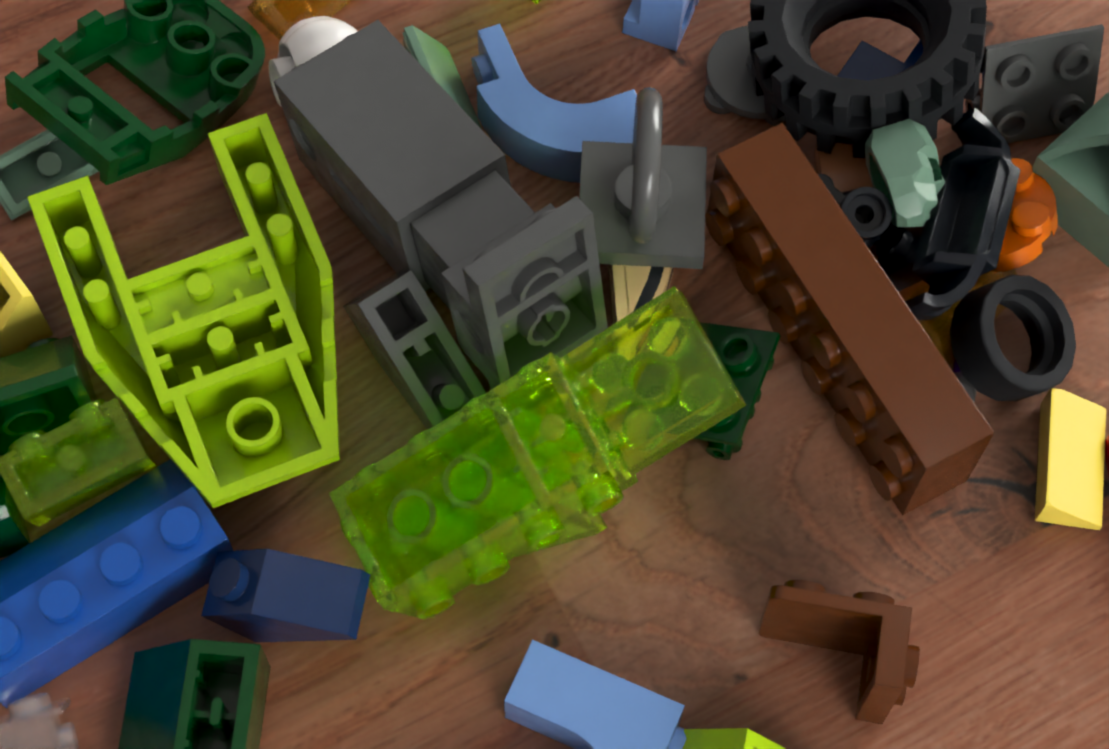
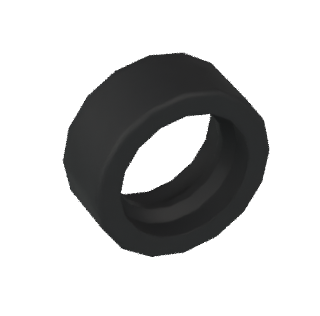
(1047, 326)

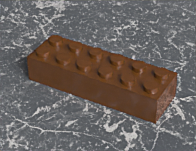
(844, 321)

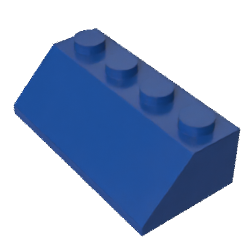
(102, 577)

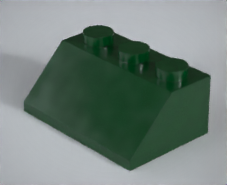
(41, 388)

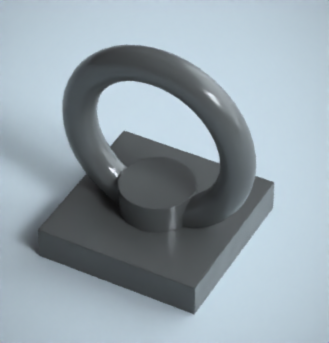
(646, 194)

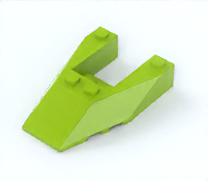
(221, 349)

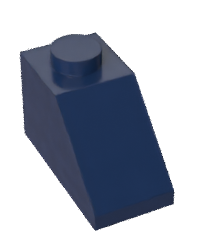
(285, 597)

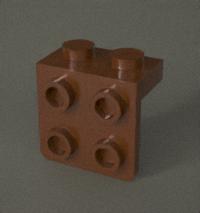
(857, 625)

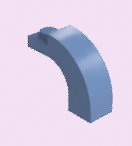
(534, 127)

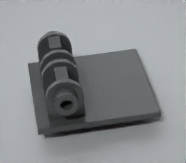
(1039, 82)

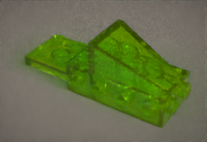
(533, 458)

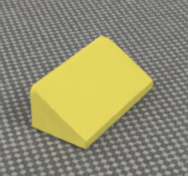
(1070, 461)

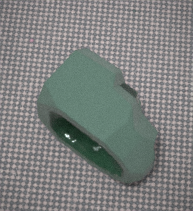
(906, 170)

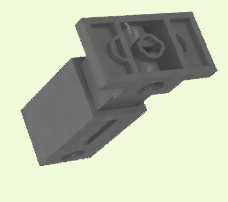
(443, 203)

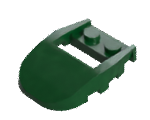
(182, 53)

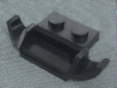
(965, 227)

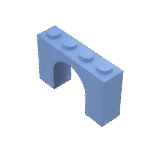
(589, 705)

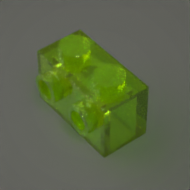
(75, 461)

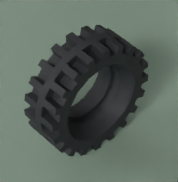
(852, 108)

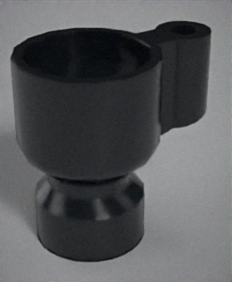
(865, 208)

